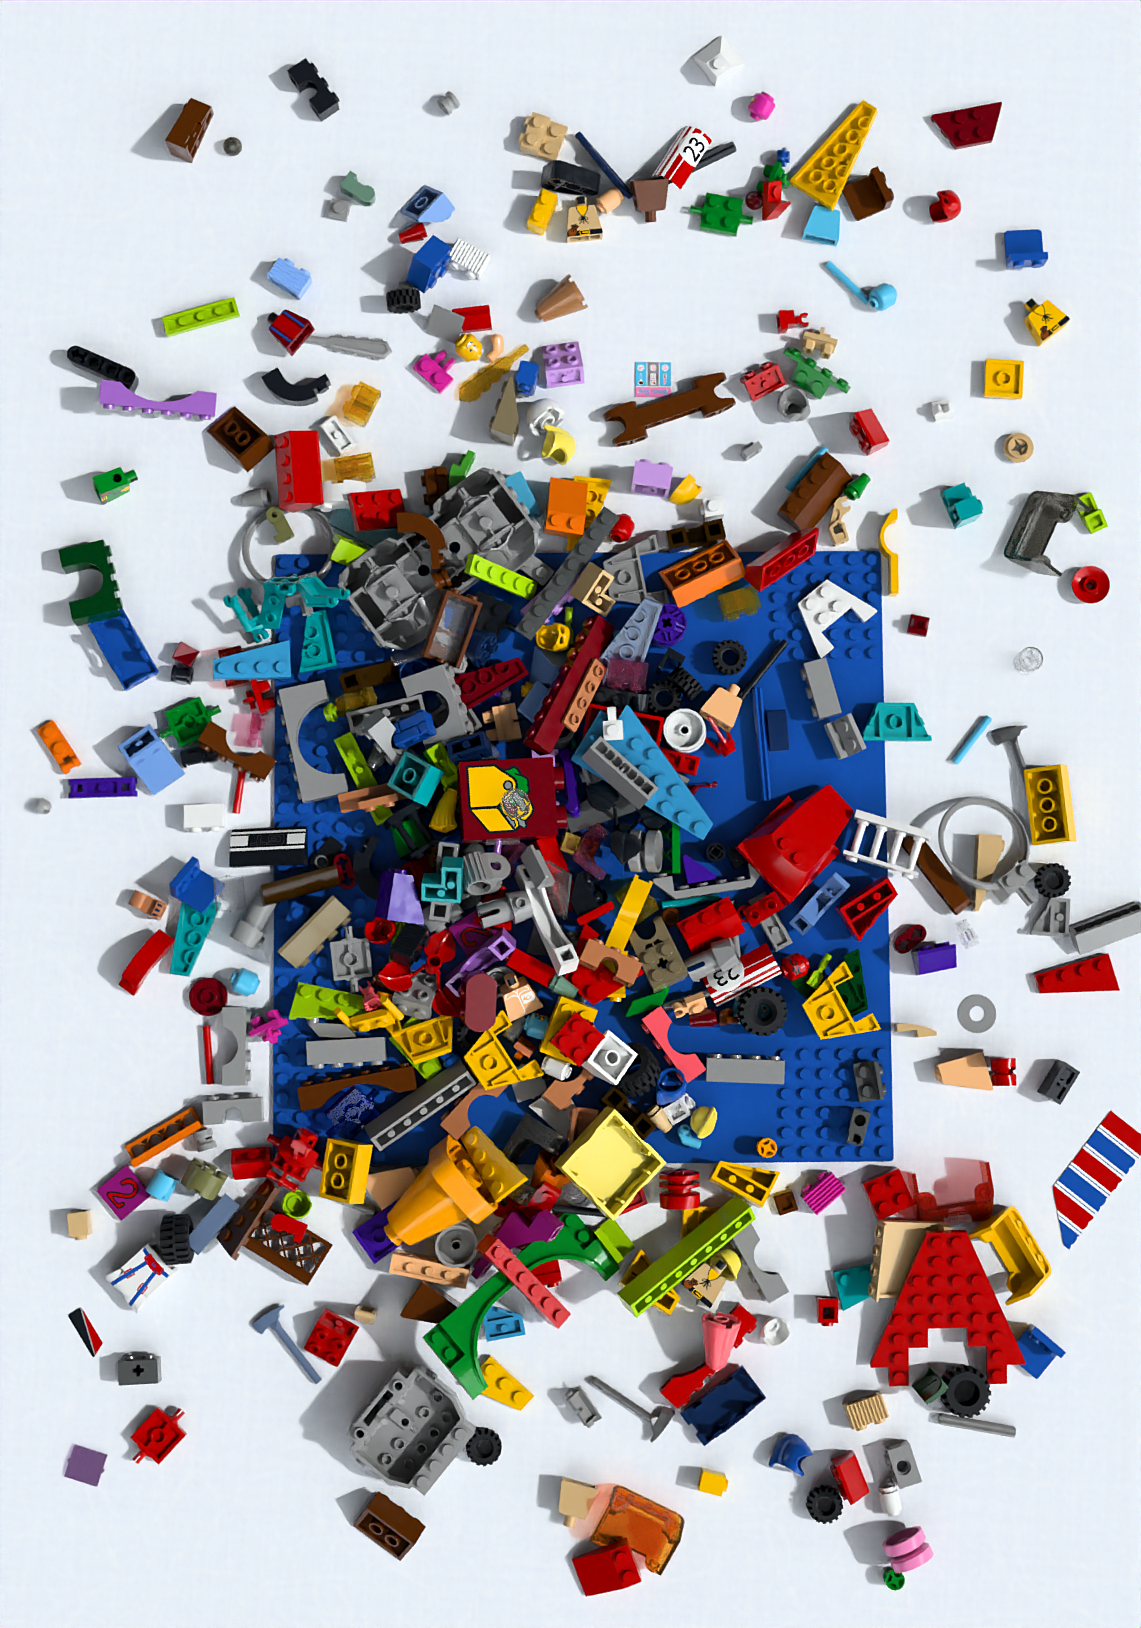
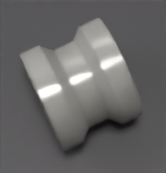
(448, 103)

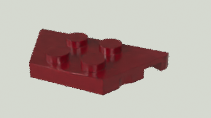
(969, 125)

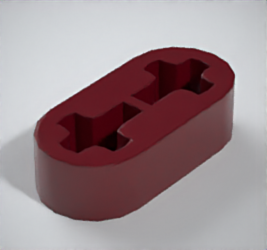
(349, 870)
(912, 942)

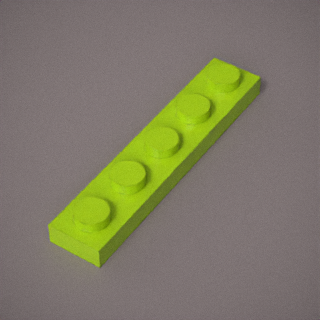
(500, 577)
(360, 772)

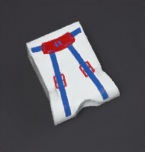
(141, 1275)

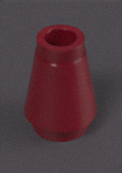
(706, 1018)

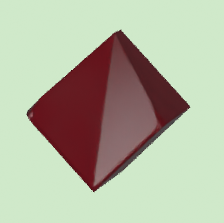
(185, 654)

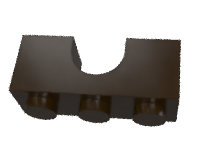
(703, 535)
(639, 1121)

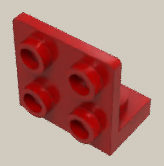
(331, 1337)

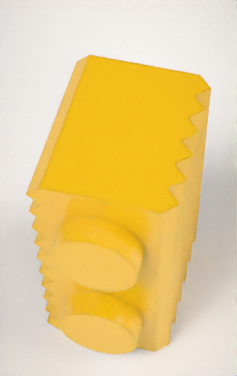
(542, 212)

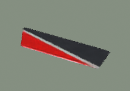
(86, 1331)

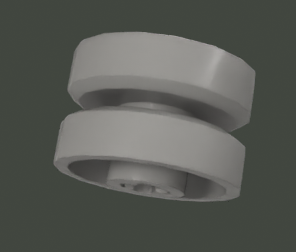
(650, 854)
(457, 1254)

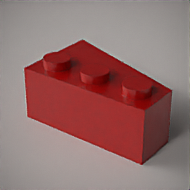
(865, 906)

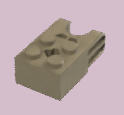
(656, 951)

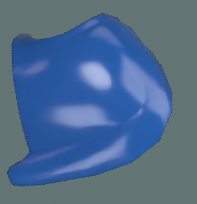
(669, 1087)
(790, 1453)

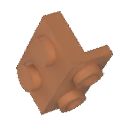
(580, 1120)

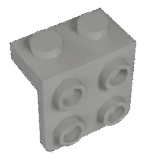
(419, 998)

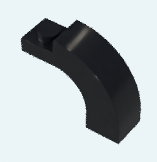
(294, 394)
(362, 868)

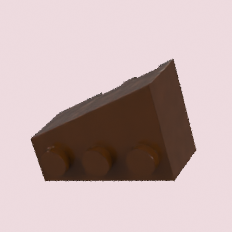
(189, 130)

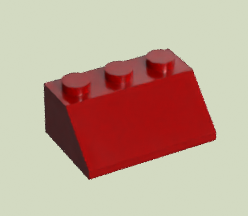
(710, 925)

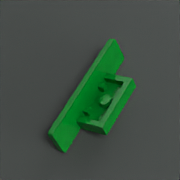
(812, 377)

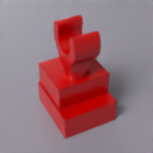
(786, 320)

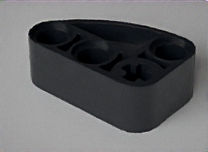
(570, 179)

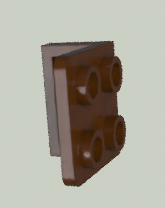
(868, 195)

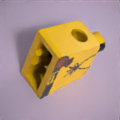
(1044, 320)

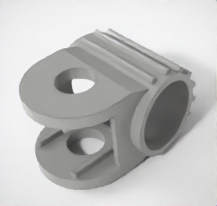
(478, 874)

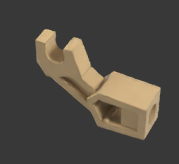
(837, 514)

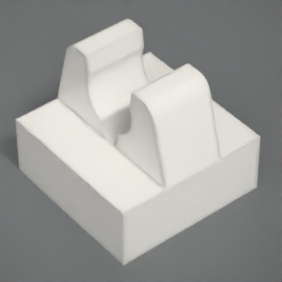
(942, 410)

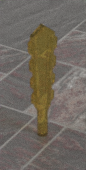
(482, 381)

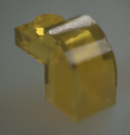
(356, 701)

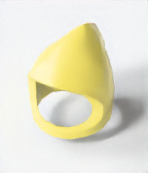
(558, 445)

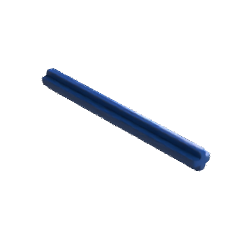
(761, 744)

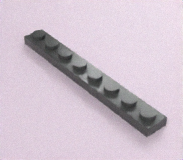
(567, 573)

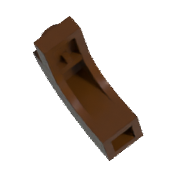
(419, 524)

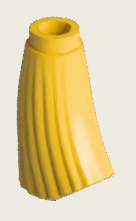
(444, 815)

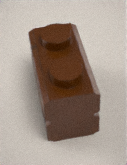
(436, 484)

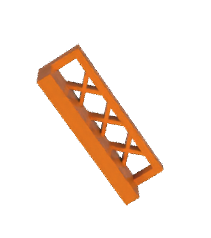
(164, 1144)

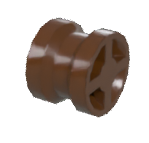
(441, 579)

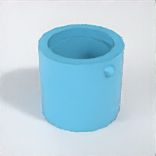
(162, 1185)

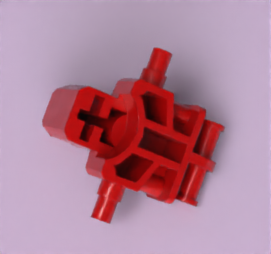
(294, 1157)

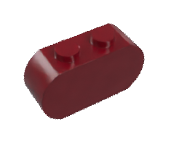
(478, 1001)

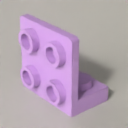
(563, 364)

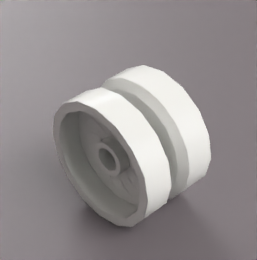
(681, 720)

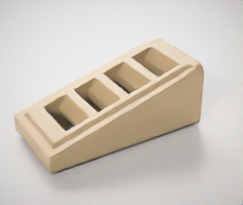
(365, 1314)

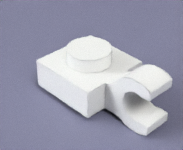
(612, 728)

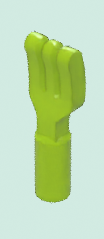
(568, 619)
(817, 976)

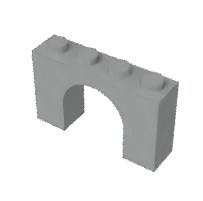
(442, 681)

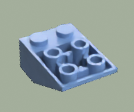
(151, 759)

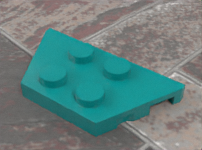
(895, 723)

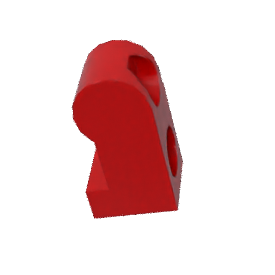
(289, 1225)

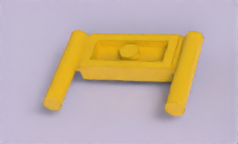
(371, 1020)

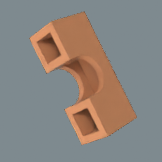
(625, 966)

